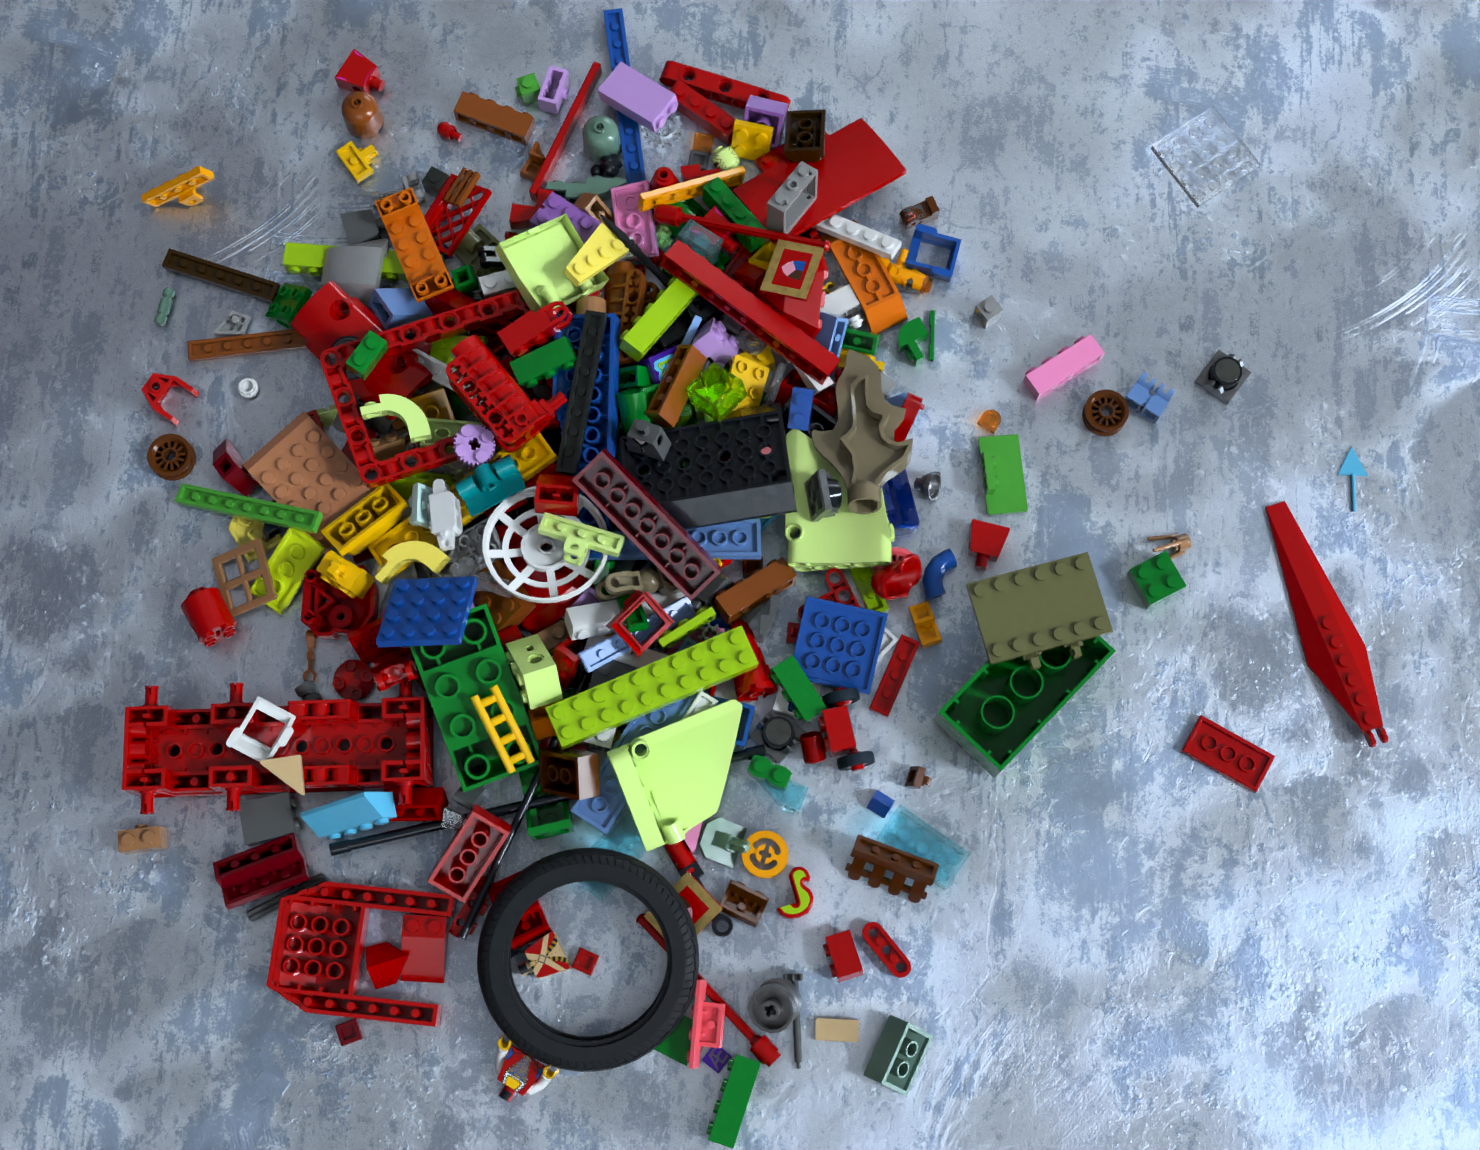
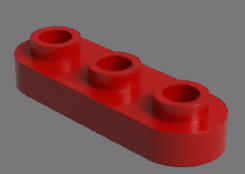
(895, 955)

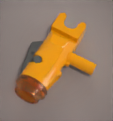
(907, 279)

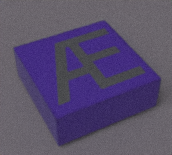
(716, 1058)

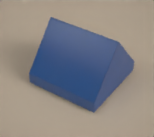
(880, 804)

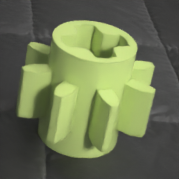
(663, 236)

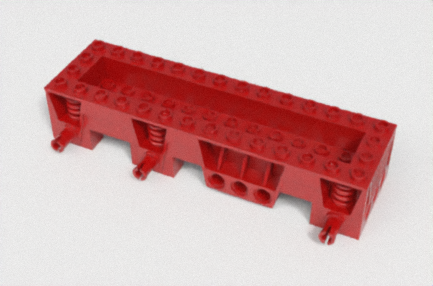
(323, 724)

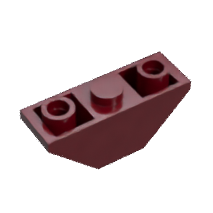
(230, 467)

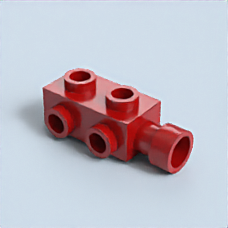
(455, 928)

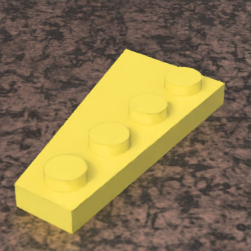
(596, 254)

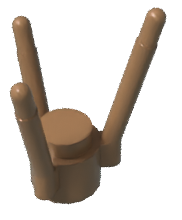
(1178, 543)

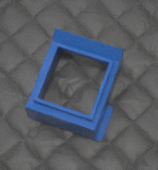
(930, 236)

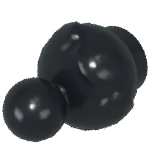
(608, 164)

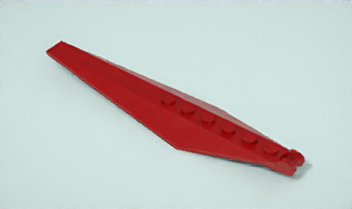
(1324, 627)

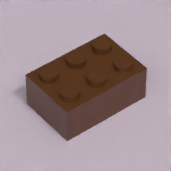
(569, 772)

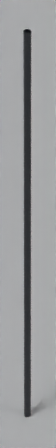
(519, 816)

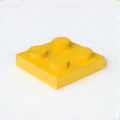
(751, 139)

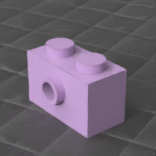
(554, 90)

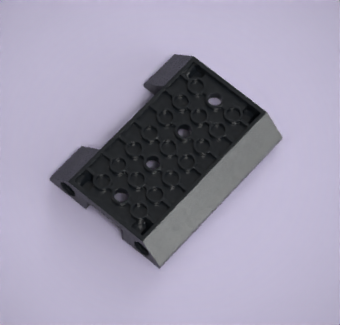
(718, 490)

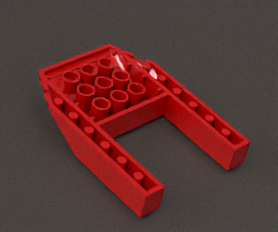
(323, 945)

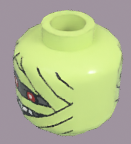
(725, 158)

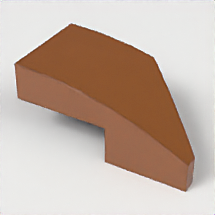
(533, 163)

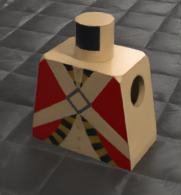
(545, 957)

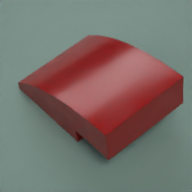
(533, 922)

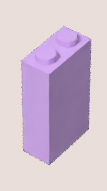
(638, 97)

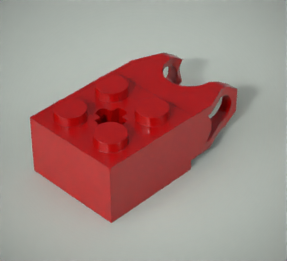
(534, 329)

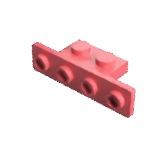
(707, 1024)

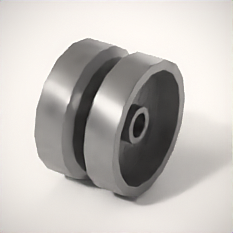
(774, 1005)

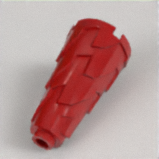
(757, 681)

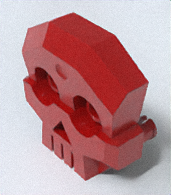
(324, 617)

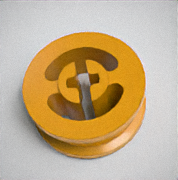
(781, 859)

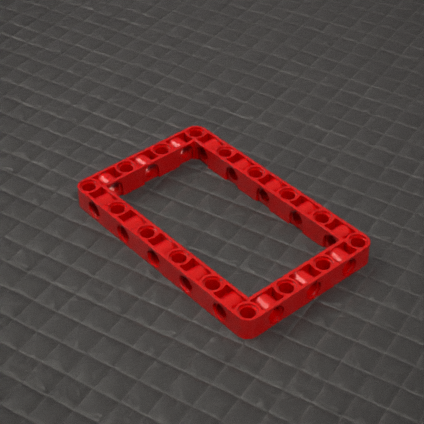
(426, 331)

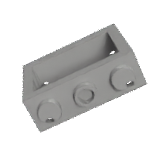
(793, 197)

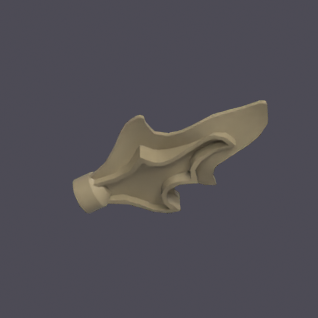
(863, 437)

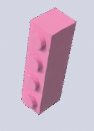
(1063, 367)

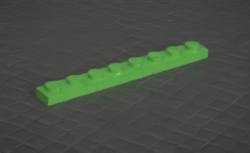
(249, 508)

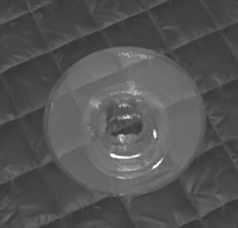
(749, 342)

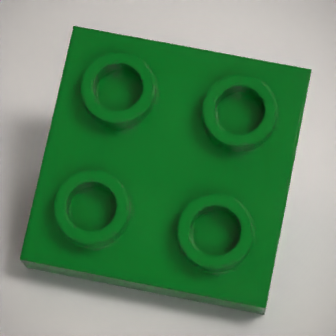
(288, 304)

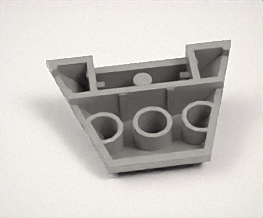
(356, 267)

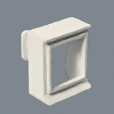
(253, 747)

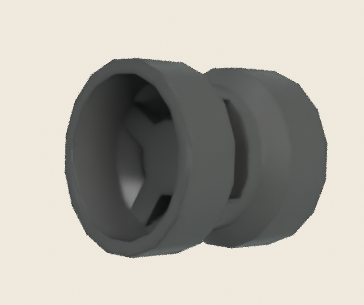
(308, 691)

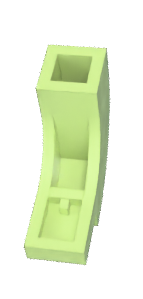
(403, 409)

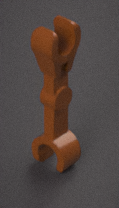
(311, 641)

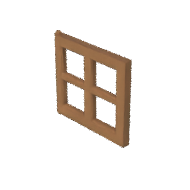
(244, 577)

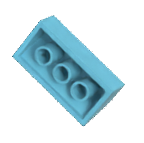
(351, 814)

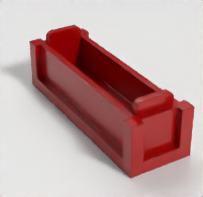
(912, 405)

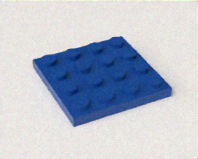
(427, 612)
(839, 643)

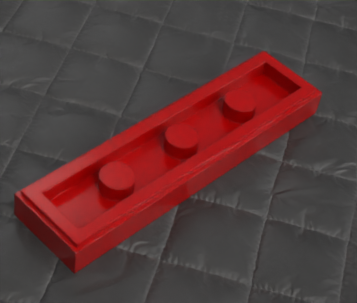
(894, 675)

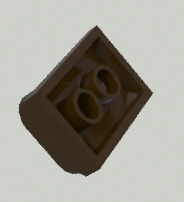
(805, 135)

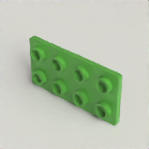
(1002, 474)

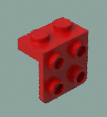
(566, 660)

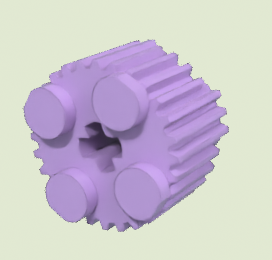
(470, 434)

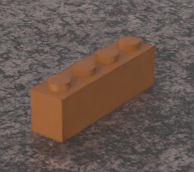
(494, 118)
(671, 392)
(754, 590)

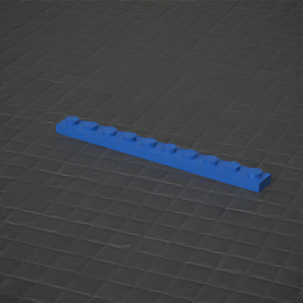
(628, 128)

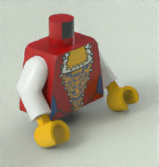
(520, 1071)

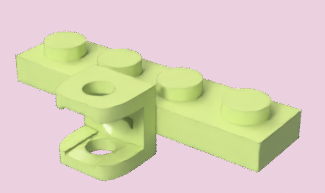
(580, 538)

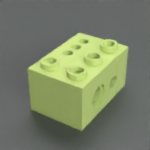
(534, 671)

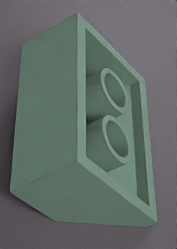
(898, 1055)

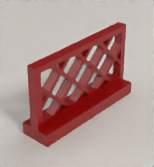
(441, 211)

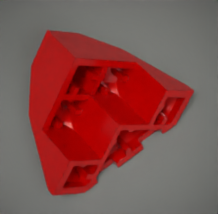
(798, 312)
(548, 613)

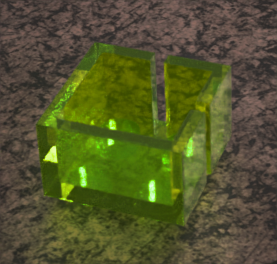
(722, 392)

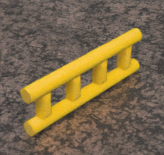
(515, 733)

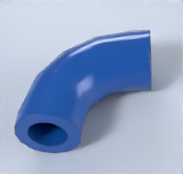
(935, 572)

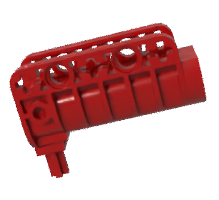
(499, 393)

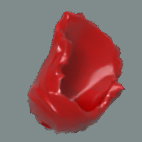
(897, 578)

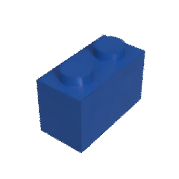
(800, 408)

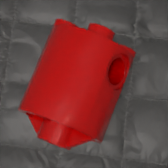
(208, 615)

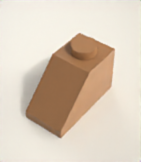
(594, 207)

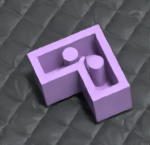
(715, 342)

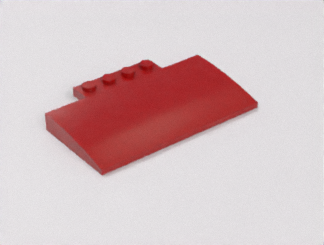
(852, 168)

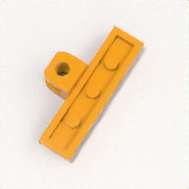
(182, 187)

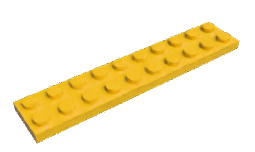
(530, 461)

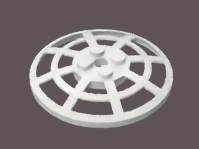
(533, 555)

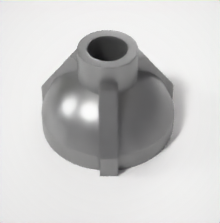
(929, 485)

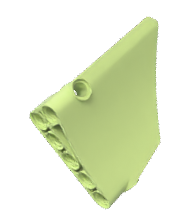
(834, 541)

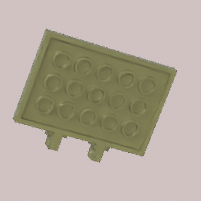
(1039, 610)

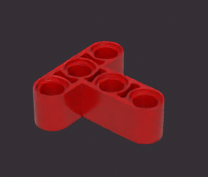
(834, 590)

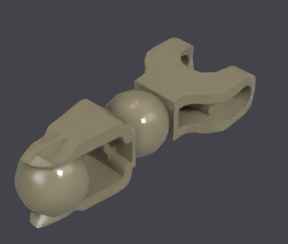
(627, 582)

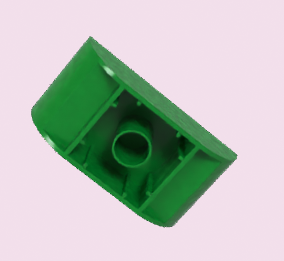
(455, 675)

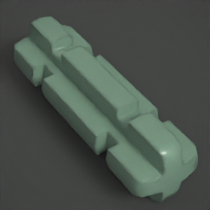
(164, 306)

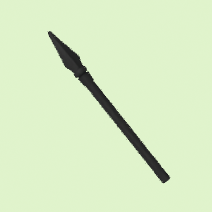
(636, 251)

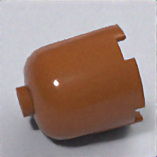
(362, 115)

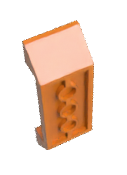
(414, 245)
(870, 283)

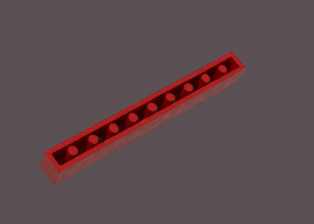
(749, 312)

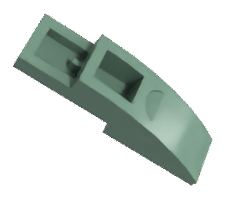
(594, 185)

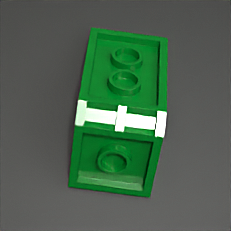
(545, 820)

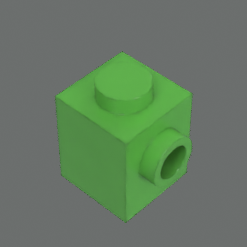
(527, 89)

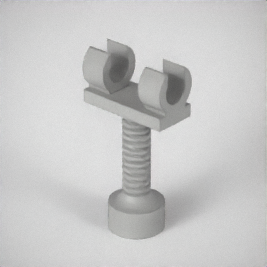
(409, 180)

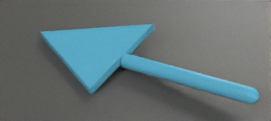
(1352, 467)

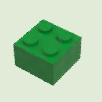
(1156, 579)

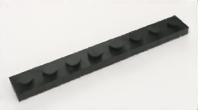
(581, 392)

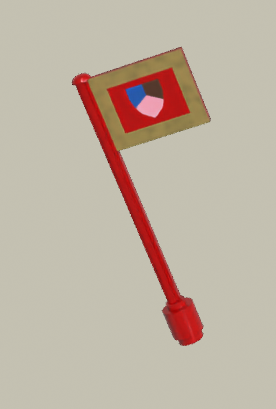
(791, 265)
(703, 910)

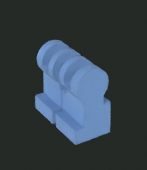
(1140, 396)

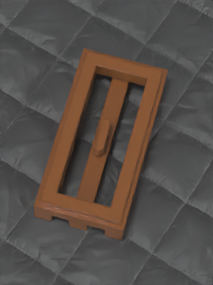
(459, 187)

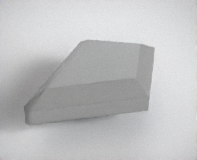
(233, 324)

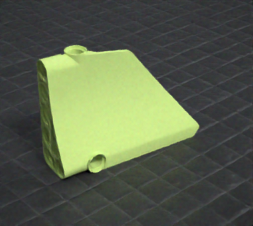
(678, 773)

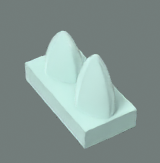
(418, 502)

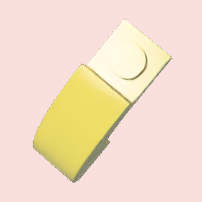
(411, 552)

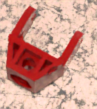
(165, 383)

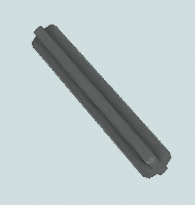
(273, 903)

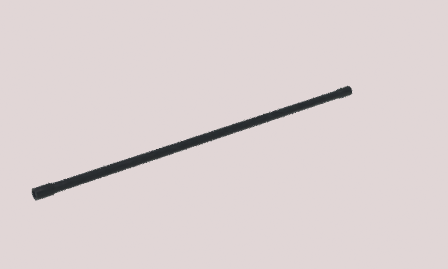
(348, 845)

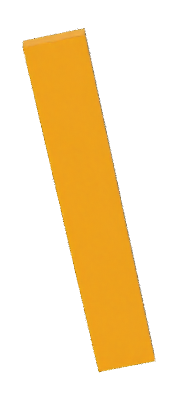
(687, 189)

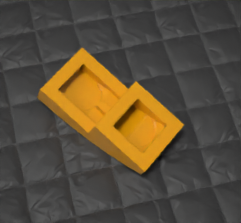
(925, 624)

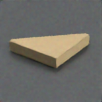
(288, 770)

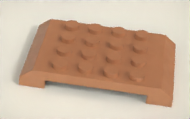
(308, 472)

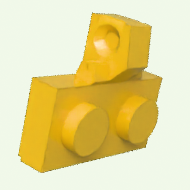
(357, 160)

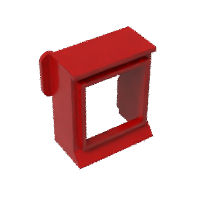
(630, 605)

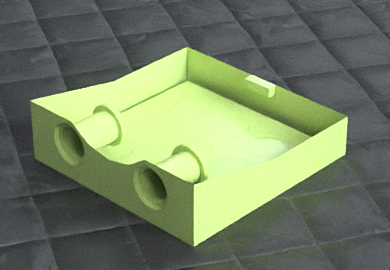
(538, 262)

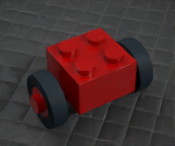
(838, 730)

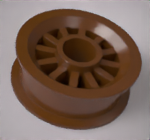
(1120, 404)
(181, 449)

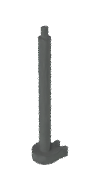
(795, 978)

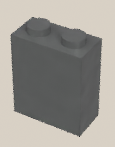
(269, 818)

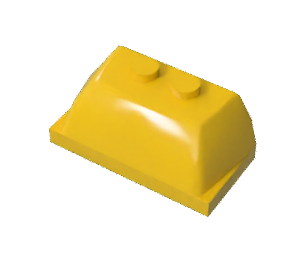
(366, 521)

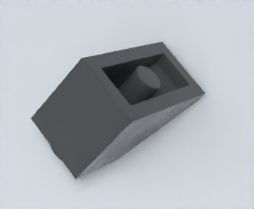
(471, 797)

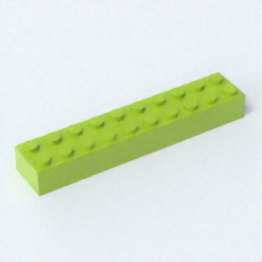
(651, 687)

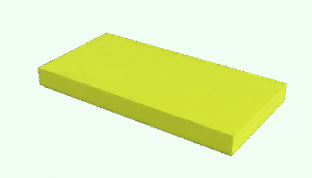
(287, 566)

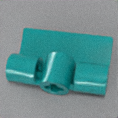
(490, 485)

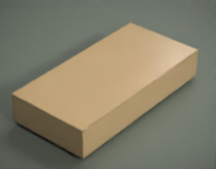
(836, 1030)

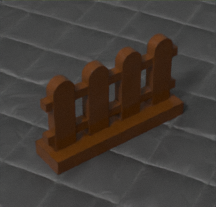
(895, 860)

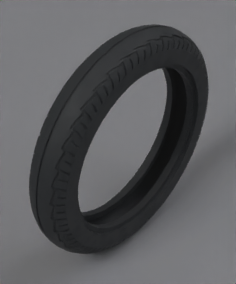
(575, 1051)

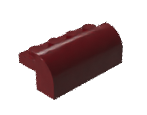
(261, 870)

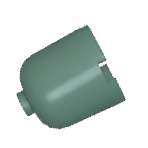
(601, 138)

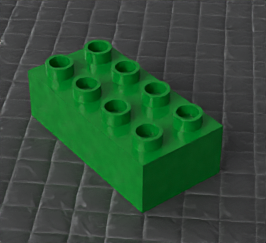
(1010, 704)

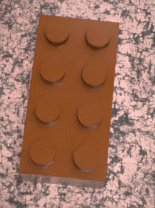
(504, 610)

